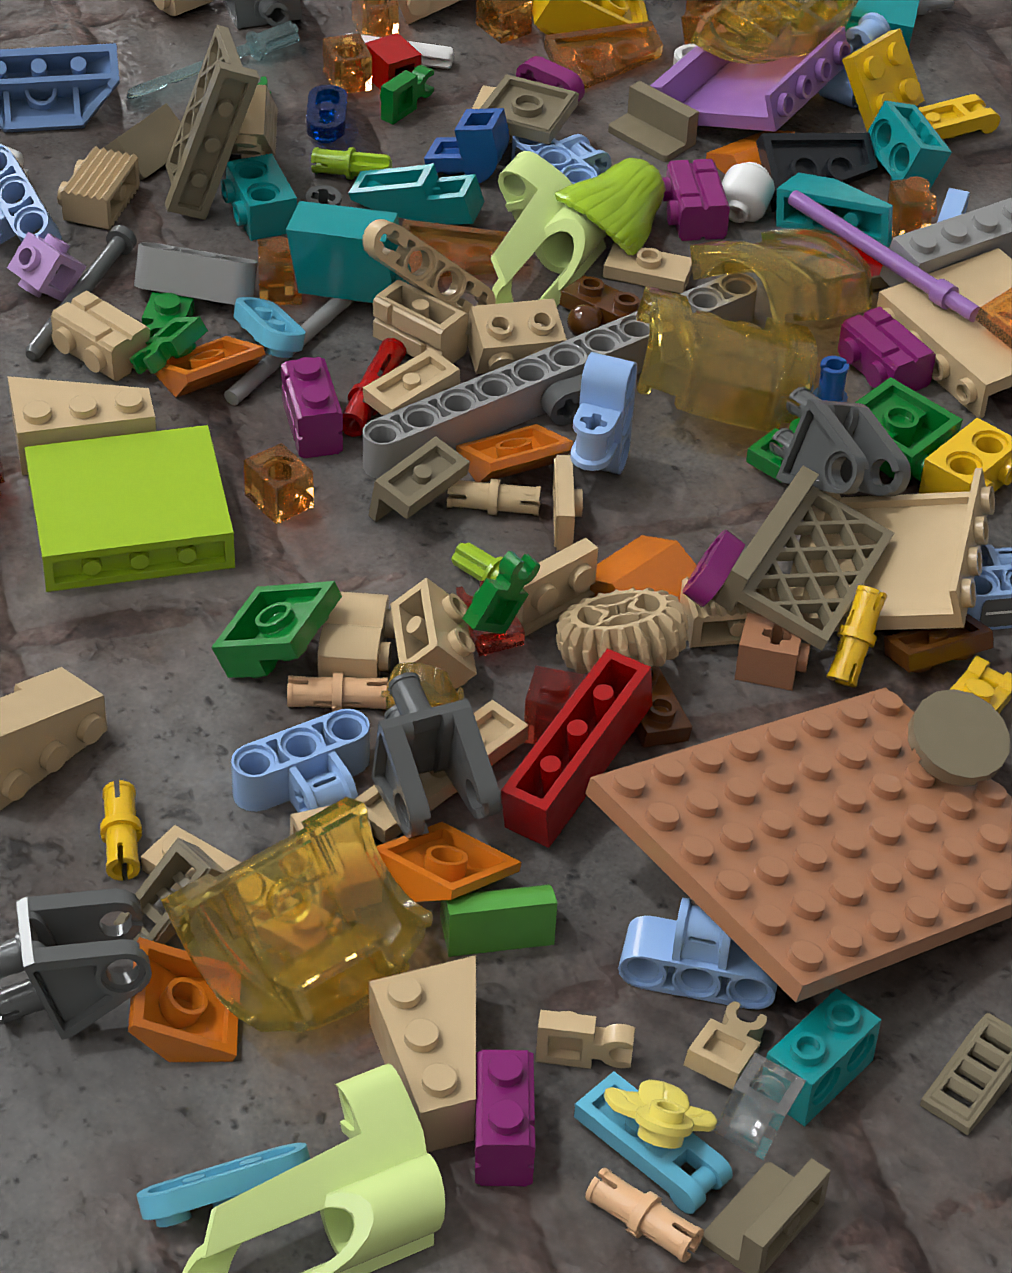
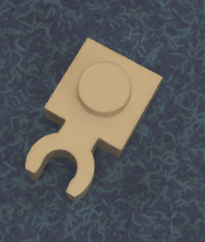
(575, 1040)
(725, 1047)

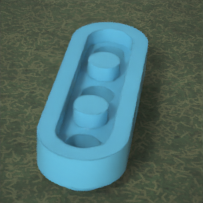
(269, 326)
(173, 1199)

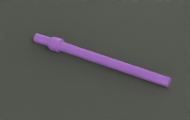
(940, 291)

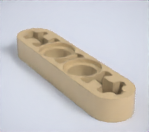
(432, 266)

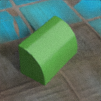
(499, 920)

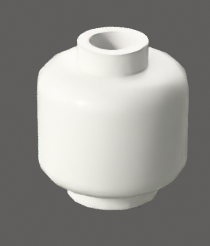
(748, 191)

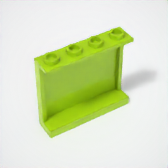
(129, 508)

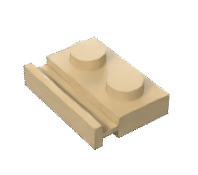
(558, 584)

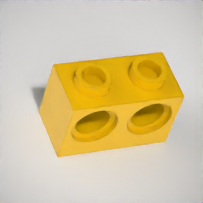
(973, 447)

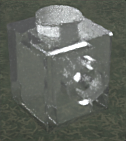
(759, 1106)

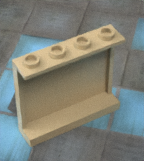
(968, 356)
(926, 563)

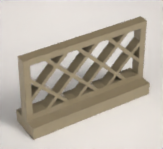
(209, 127)
(780, 531)

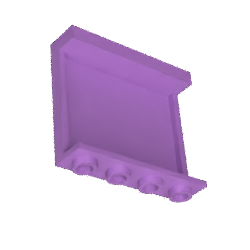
(752, 94)

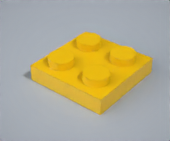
(881, 74)

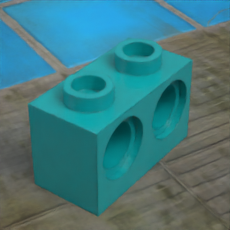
(907, 143)
(259, 196)
(827, 1051)

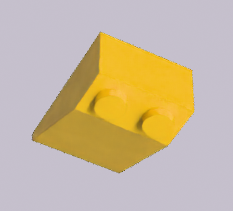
(578, 15)

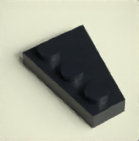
(829, 155)

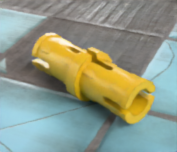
(857, 636)
(121, 830)

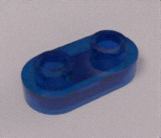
(326, 113)

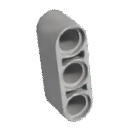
(194, 273)

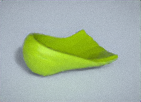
(620, 201)

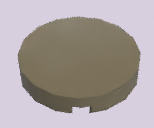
(959, 737)

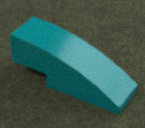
(420, 194)

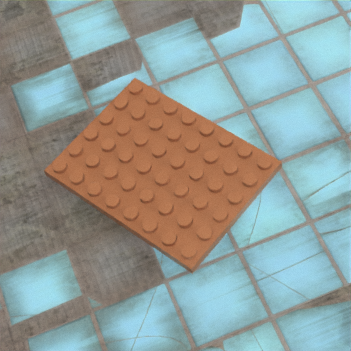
(821, 841)

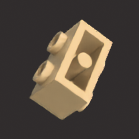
(511, 332)
(433, 632)

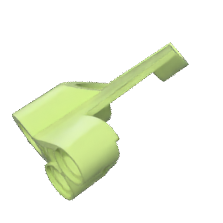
(557, 234)
(373, 1192)

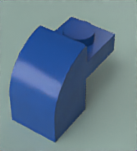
(478, 144)

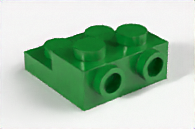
(912, 422)
(274, 626)

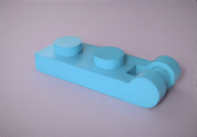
(656, 1162)

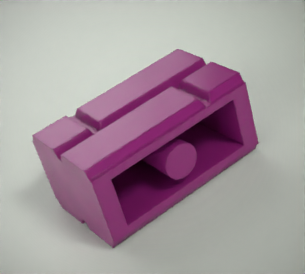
(696, 200)
(885, 349)
(312, 407)
(504, 1118)

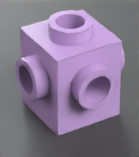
(38, 262)

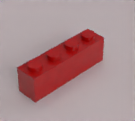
(577, 747)

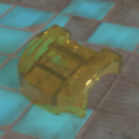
(769, 28)
(800, 269)
(722, 365)
(301, 925)

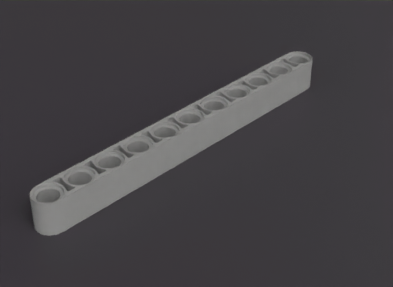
(515, 390)

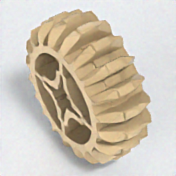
(630, 622)

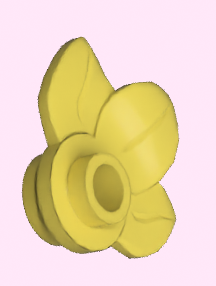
(660, 1112)

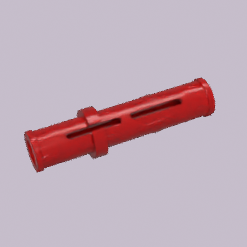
(358, 413)

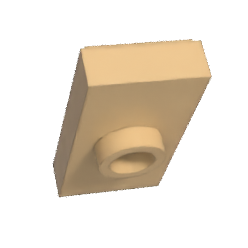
(649, 268)
(566, 502)

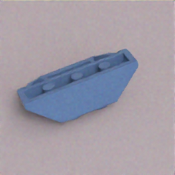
(55, 86)

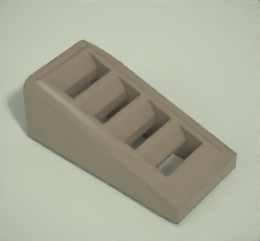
(168, 871)
(990, 1043)

